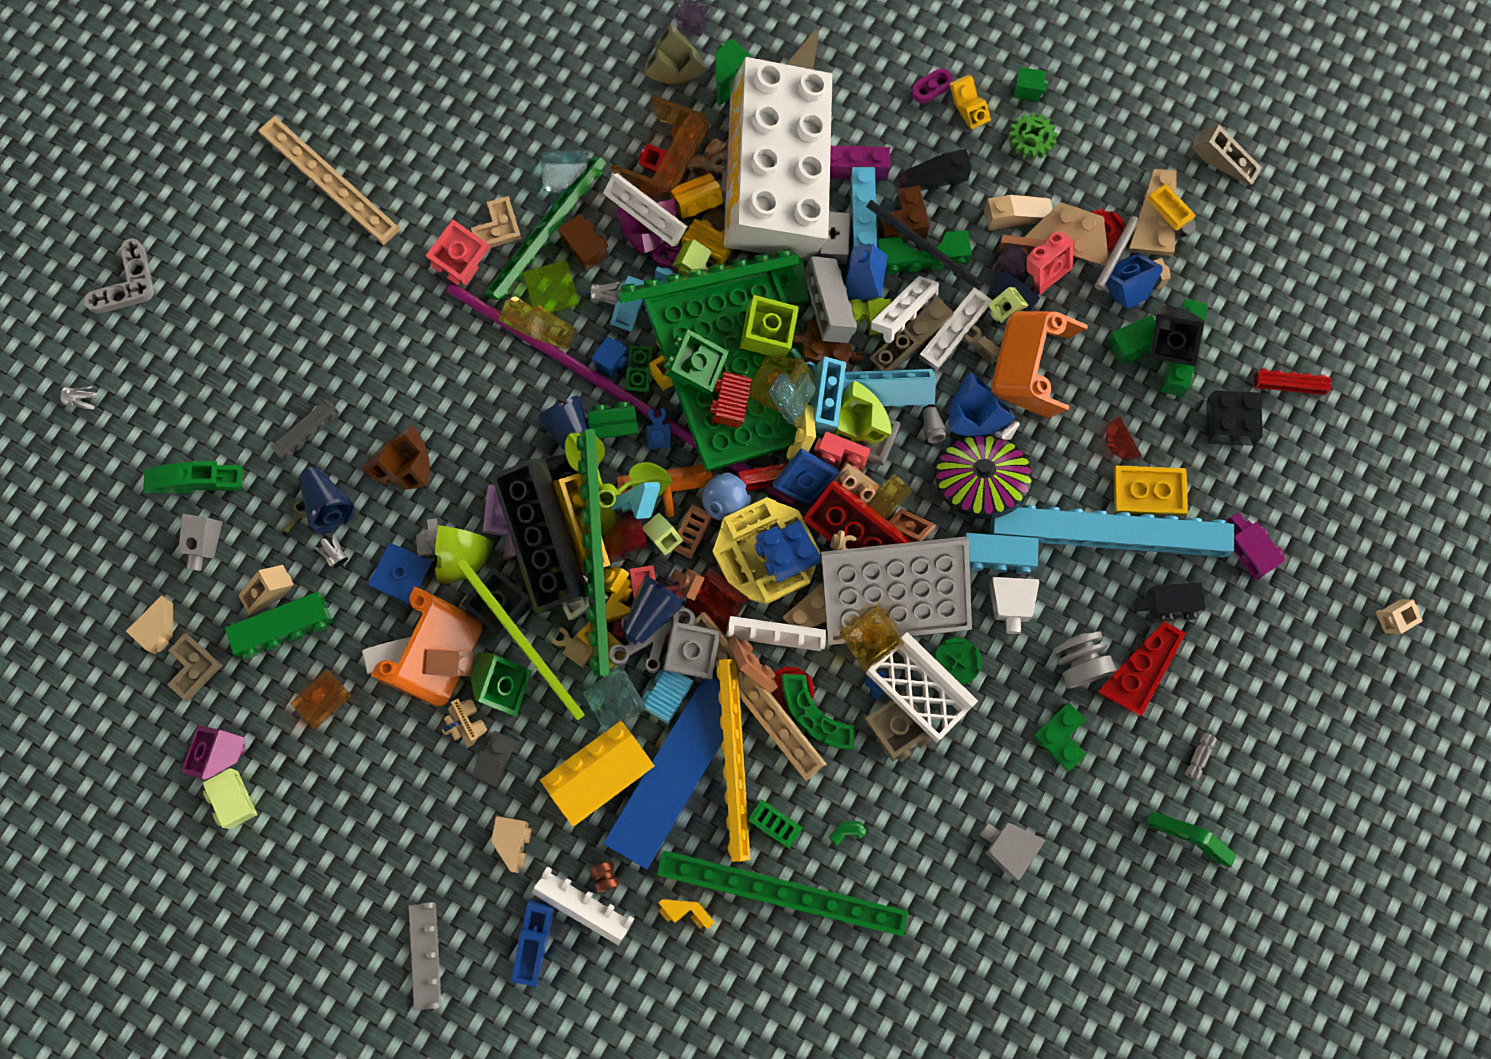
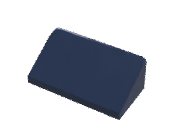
(1008, 280)

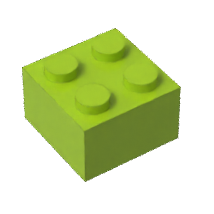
(769, 327)

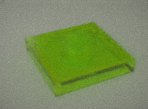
(551, 287)

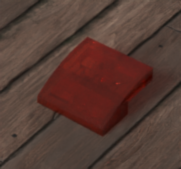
(718, 600)

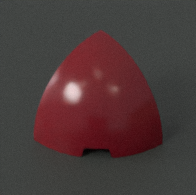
(624, 536)

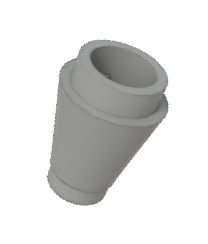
(933, 426)

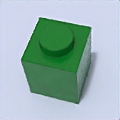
(1030, 84)

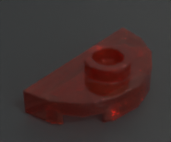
(1120, 441)

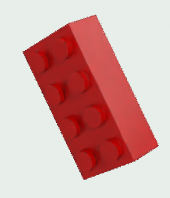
(844, 511)

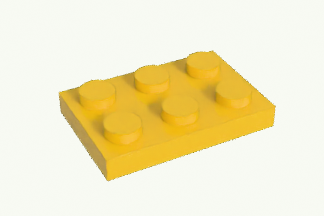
(1150, 490)

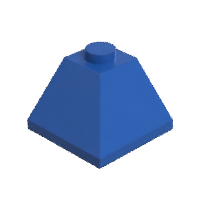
(865, 272)
(1133, 280)

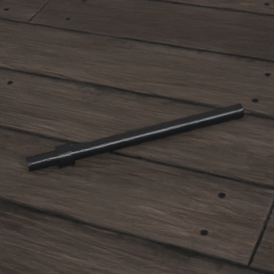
(960, 271)

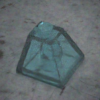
(562, 169)

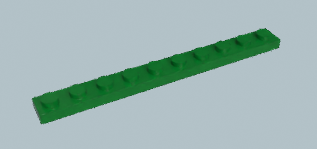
(594, 559)
(783, 893)

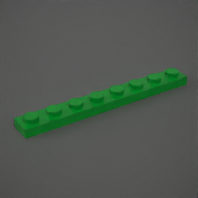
(540, 235)
(697, 277)

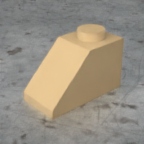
(265, 588)
(154, 626)

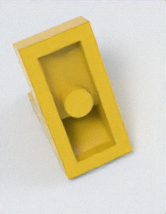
(614, 608)

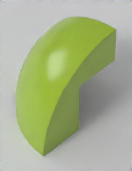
(862, 416)
(455, 544)

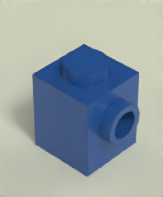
(610, 356)

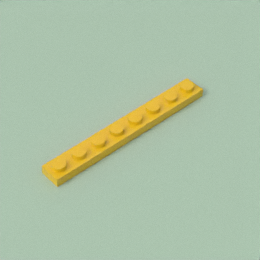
(734, 760)

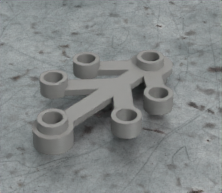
(658, 639)

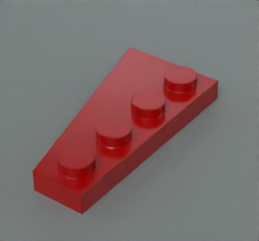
(1142, 672)

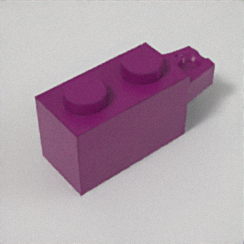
(1255, 547)

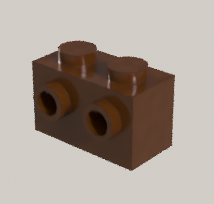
(583, 242)

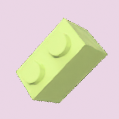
(229, 799)

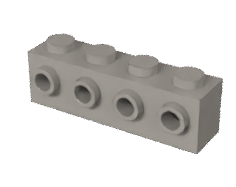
(829, 300)

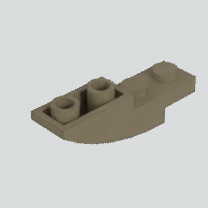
(913, 337)

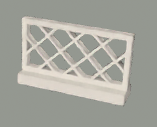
(949, 689)

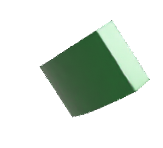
(638, 368)

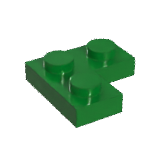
(1056, 739)

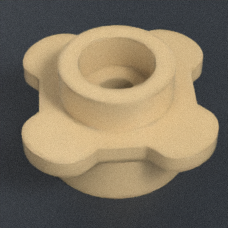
(715, 147)

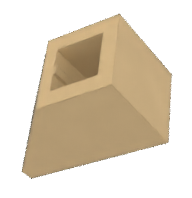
(509, 840)

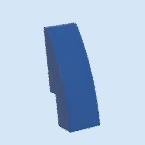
(532, 943)

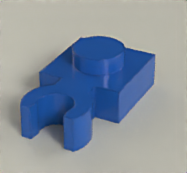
(659, 434)

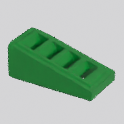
(762, 826)

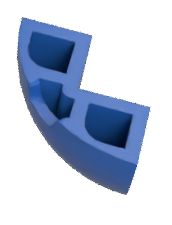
(977, 410)

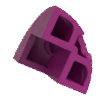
(637, 233)

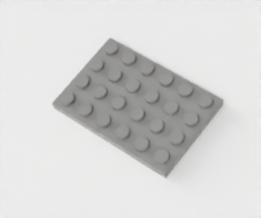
(916, 584)

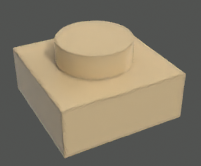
(1164, 276)

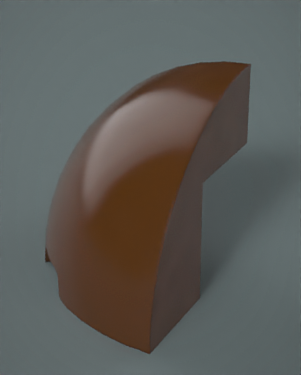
(401, 461)

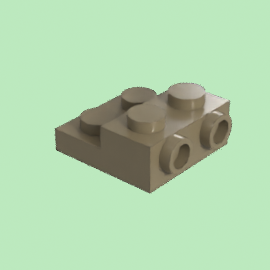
(897, 730)

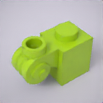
(692, 256)
(868, 311)

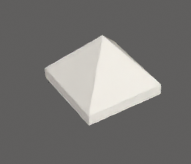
(1008, 431)

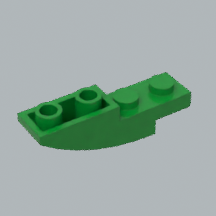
(191, 476)

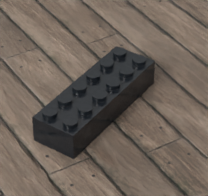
(540, 535)

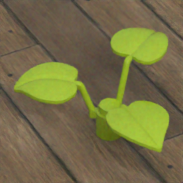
(639, 473)

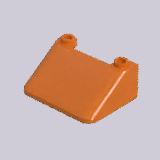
(439, 628)

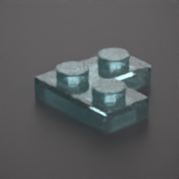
(794, 397)

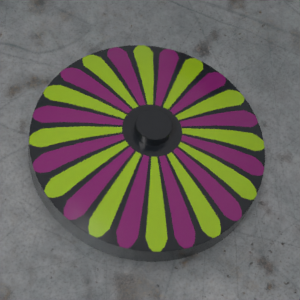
(983, 477)

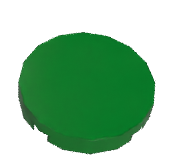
(959, 659)

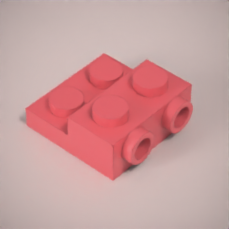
(457, 253)
(1050, 261)
(838, 450)

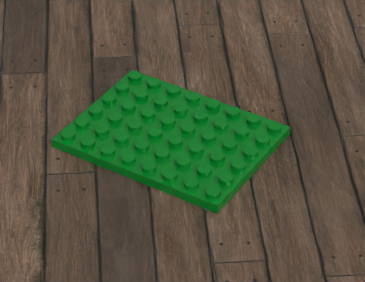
(719, 315)

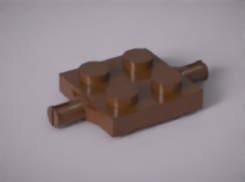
(815, 349)

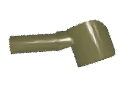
(297, 515)

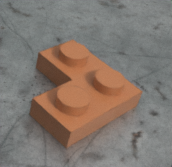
(750, 664)

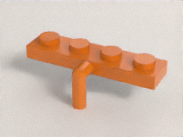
(682, 479)

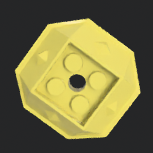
(739, 559)

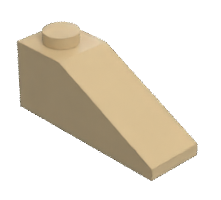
(1015, 211)

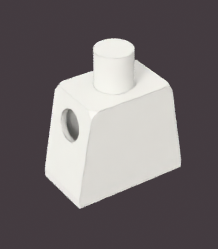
(1013, 601)

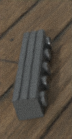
(305, 430)

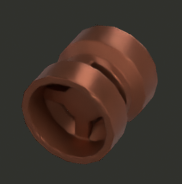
(601, 872)

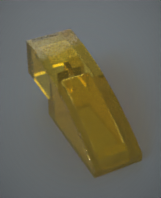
(536, 323)
(890, 496)

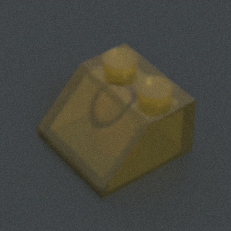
(768, 373)

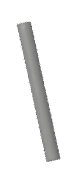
(1116, 253)

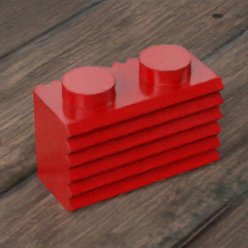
(731, 399)

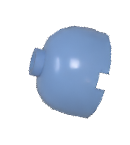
(724, 496)

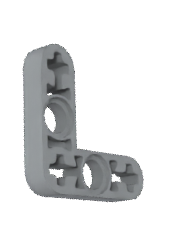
(133, 283)

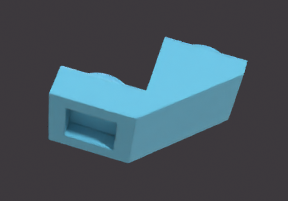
(626, 313)

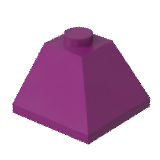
(212, 752)

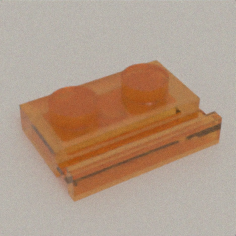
(321, 699)

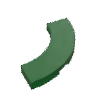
(811, 718)

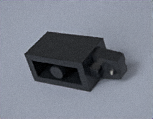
(1173, 601)

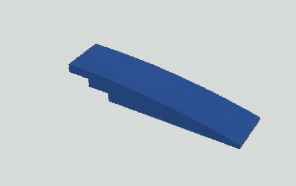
(672, 780)

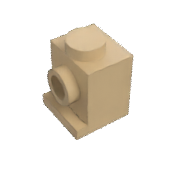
(1399, 616)

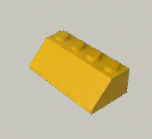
(597, 773)

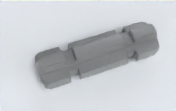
(1201, 756)

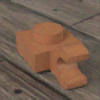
(688, 583)

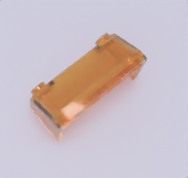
(687, 136)

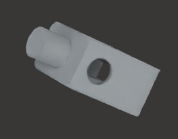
(198, 539)
(1011, 848)

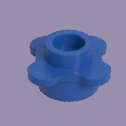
(876, 691)

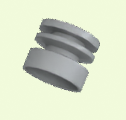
(1084, 659)

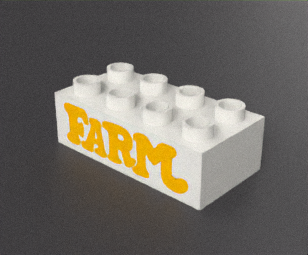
(778, 159)

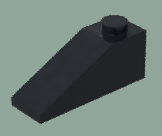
(939, 171)

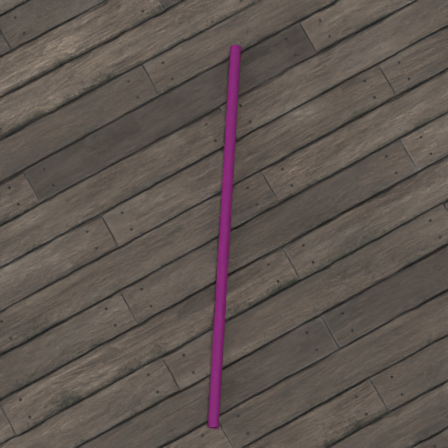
(596, 379)

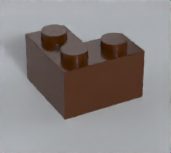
(910, 212)

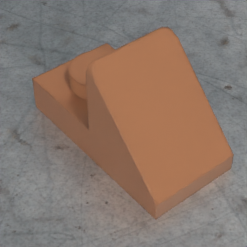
(911, 525)
(449, 663)

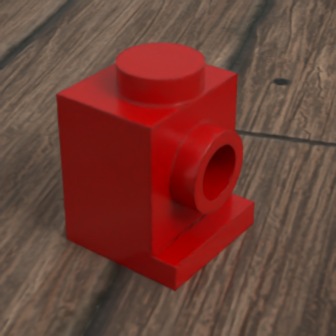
(649, 156)

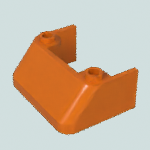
(1020, 357)

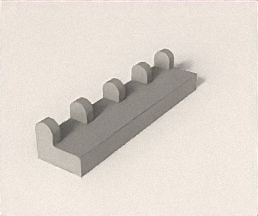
(425, 956)

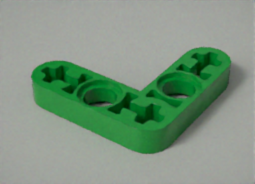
(1200, 837)

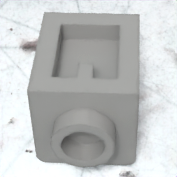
(427, 540)

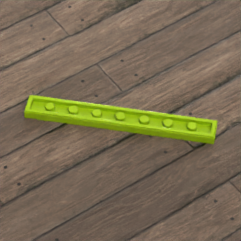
(520, 639)

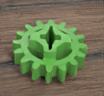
(1032, 137)

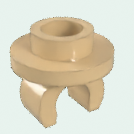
(838, 540)

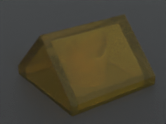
(872, 637)

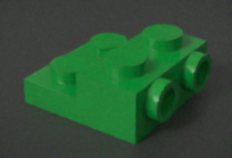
(695, 361)

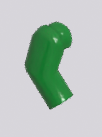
(847, 828)

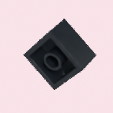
(1234, 418)
(509, 597)

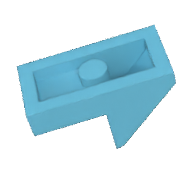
(639, 499)

